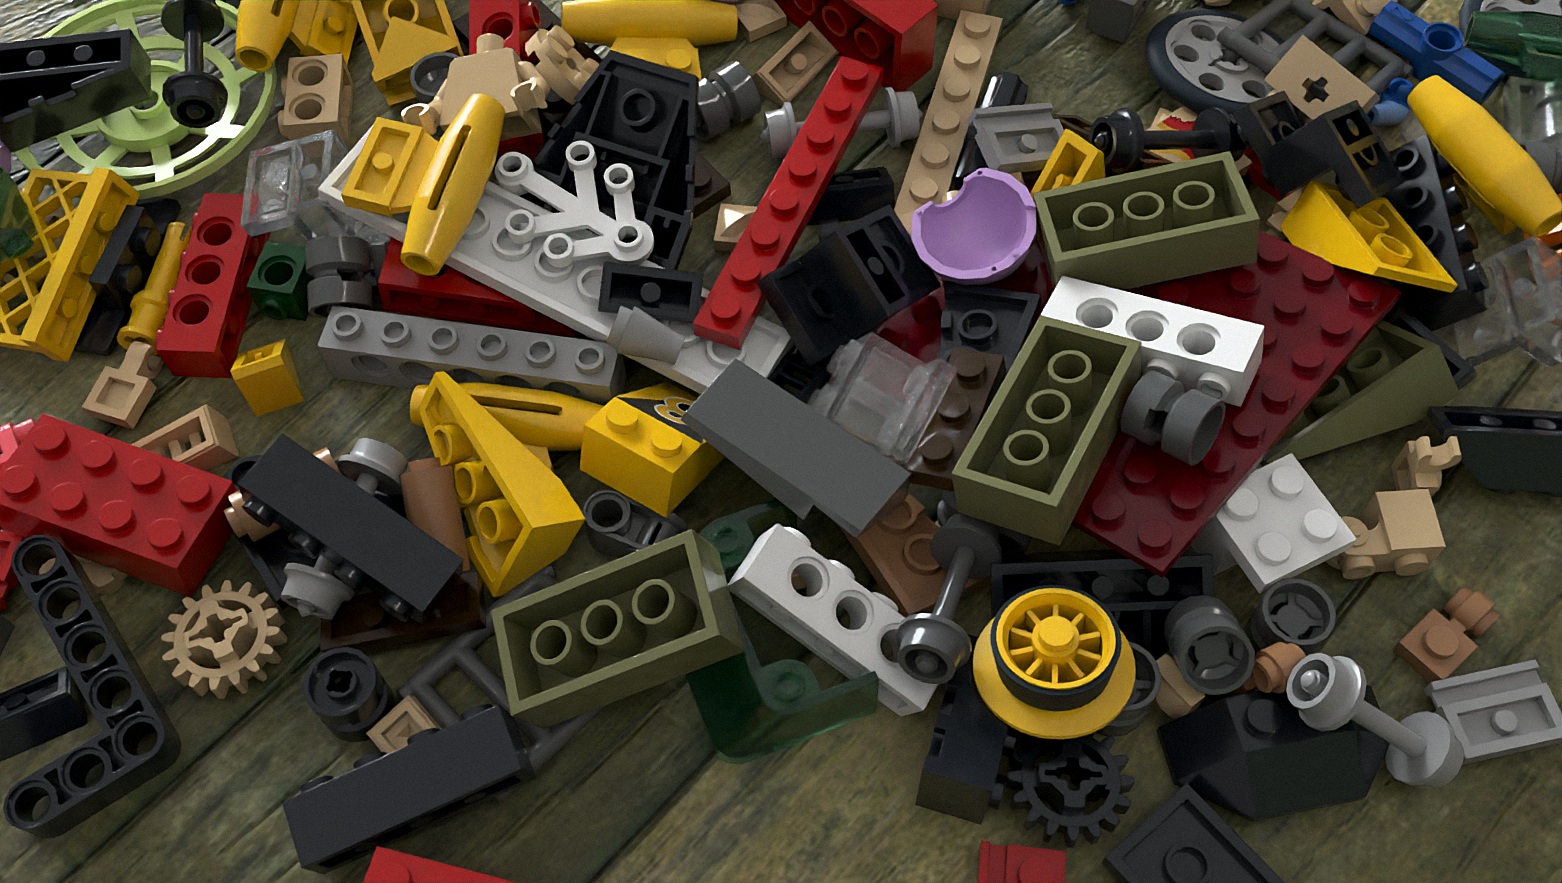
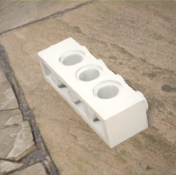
(1177, 340)
(811, 619)

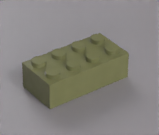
(1149, 224)
(1047, 429)
(616, 630)

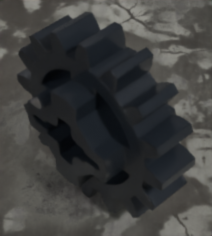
(1092, 782)

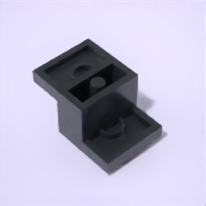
(1333, 141)
(848, 284)

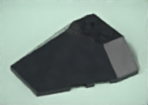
(641, 119)

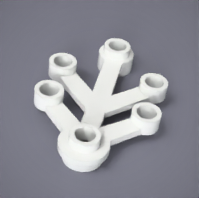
(576, 212)

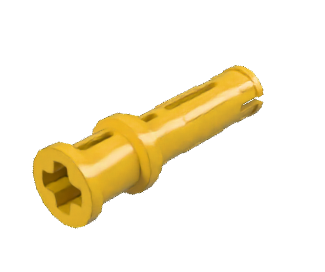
(151, 304)

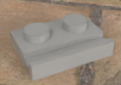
(1016, 136)
(1498, 710)

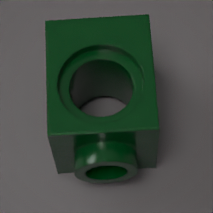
(281, 282)

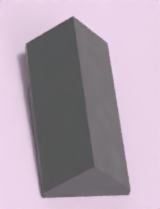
(796, 451)

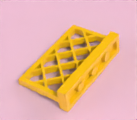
(66, 297)

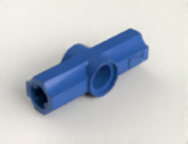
(1436, 51)

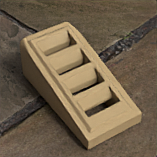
(207, 432)

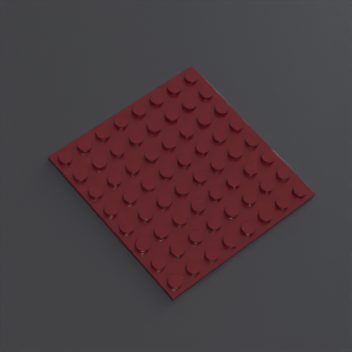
(1312, 322)

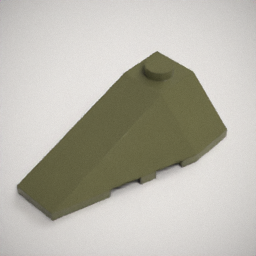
(1375, 391)

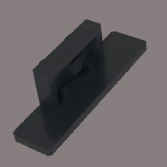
(124, 270)

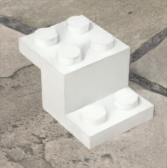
(1274, 526)

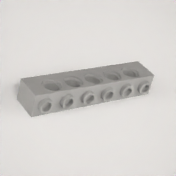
(411, 349)

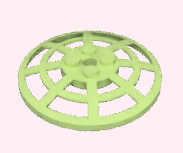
(155, 128)

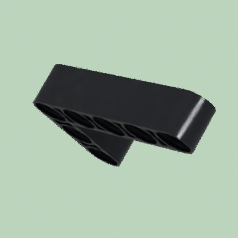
(98, 683)

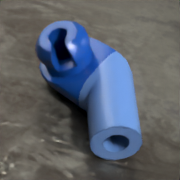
(1392, 104)

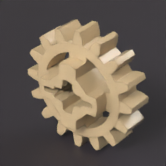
(246, 643)

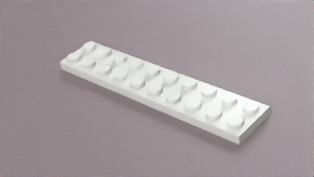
(566, 292)

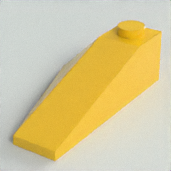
(509, 498)

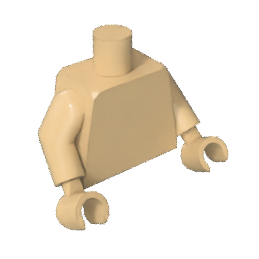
(490, 72)

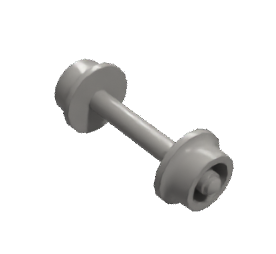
(898, 116)
(316, 589)
(1333, 691)

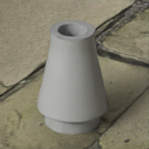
(643, 336)

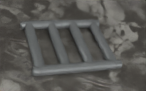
(1318, 23)
(461, 653)

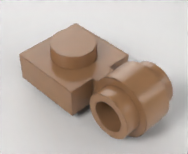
(1441, 645)
(1271, 669)

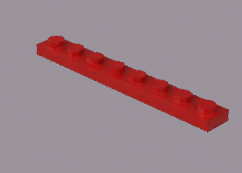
(788, 203)

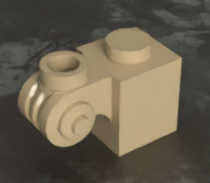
(1394, 534)

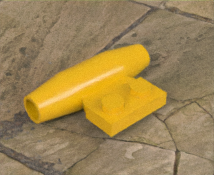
(313, 25)
(652, 28)
(1488, 161)
(431, 179)
(536, 417)

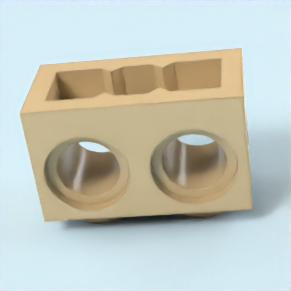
(316, 97)

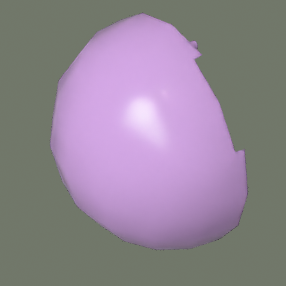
(979, 231)

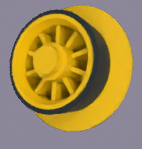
(1054, 663)

